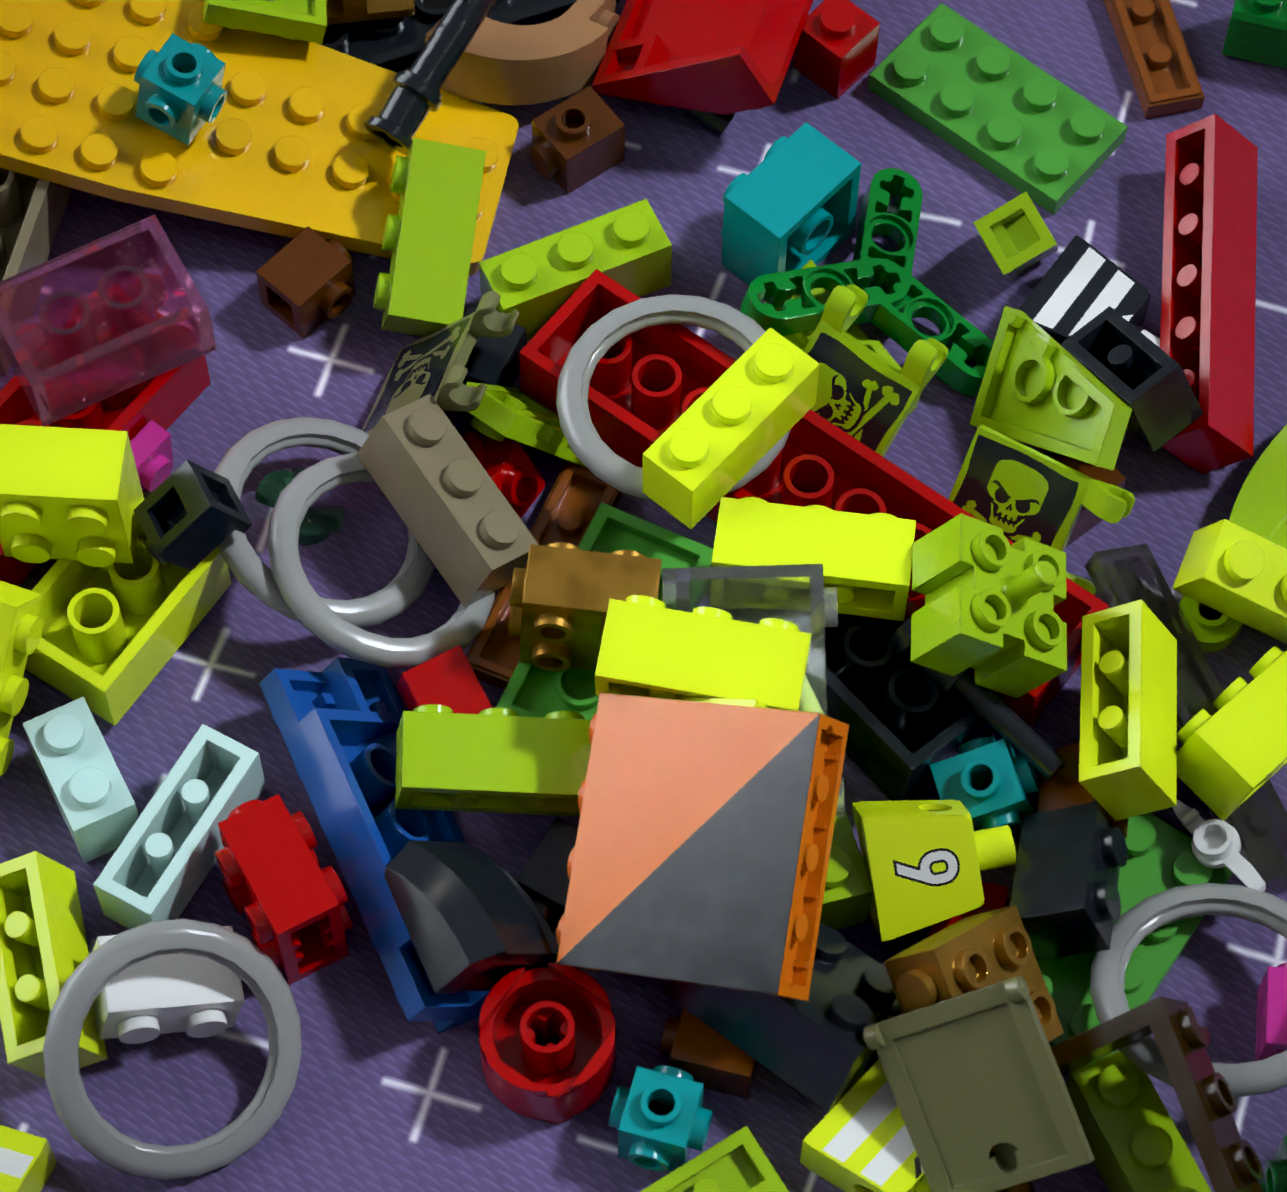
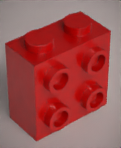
(282, 887)

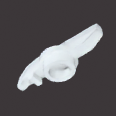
(1218, 845)

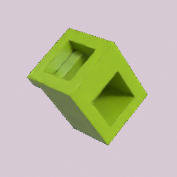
(1016, 235)

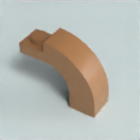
(534, 61)

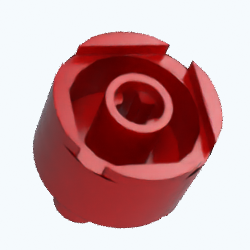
(539, 1005)

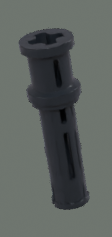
(418, 89)

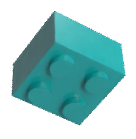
(790, 206)

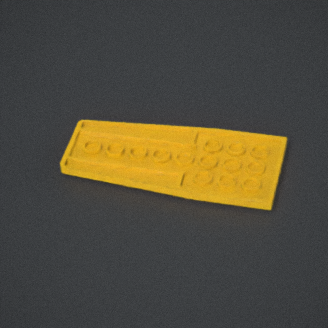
(274, 158)

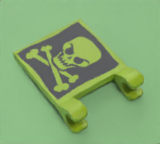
(856, 384)
(1032, 493)

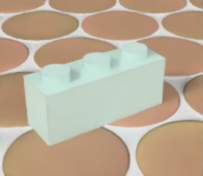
(178, 831)

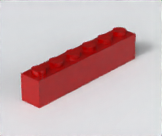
(1211, 286)

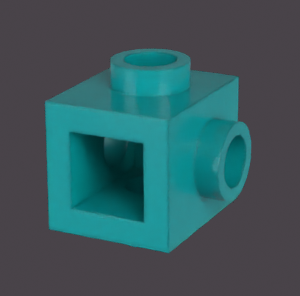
(180, 88)
(988, 782)
(657, 1140)

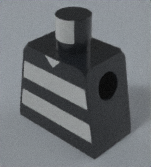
(1081, 288)

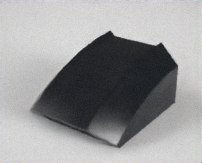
(466, 916)

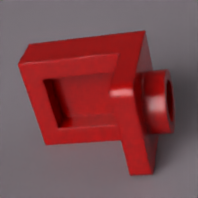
(509, 469)

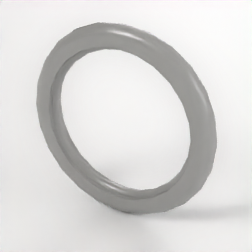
(607, 331)
(258, 577)
(320, 618)
(1181, 902)
(75, 1001)

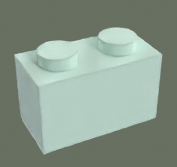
(82, 778)

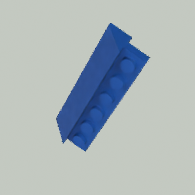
(344, 751)

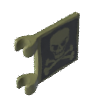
(438, 363)

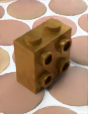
(565, 599)
(968, 958)

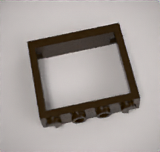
(1201, 1092)

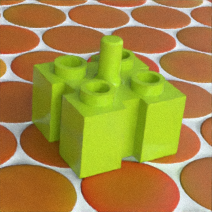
(989, 606)

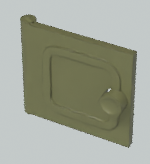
(976, 1079)

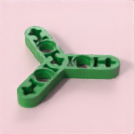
(888, 273)

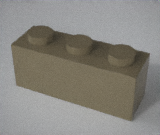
(446, 499)

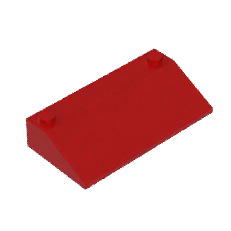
(702, 53)

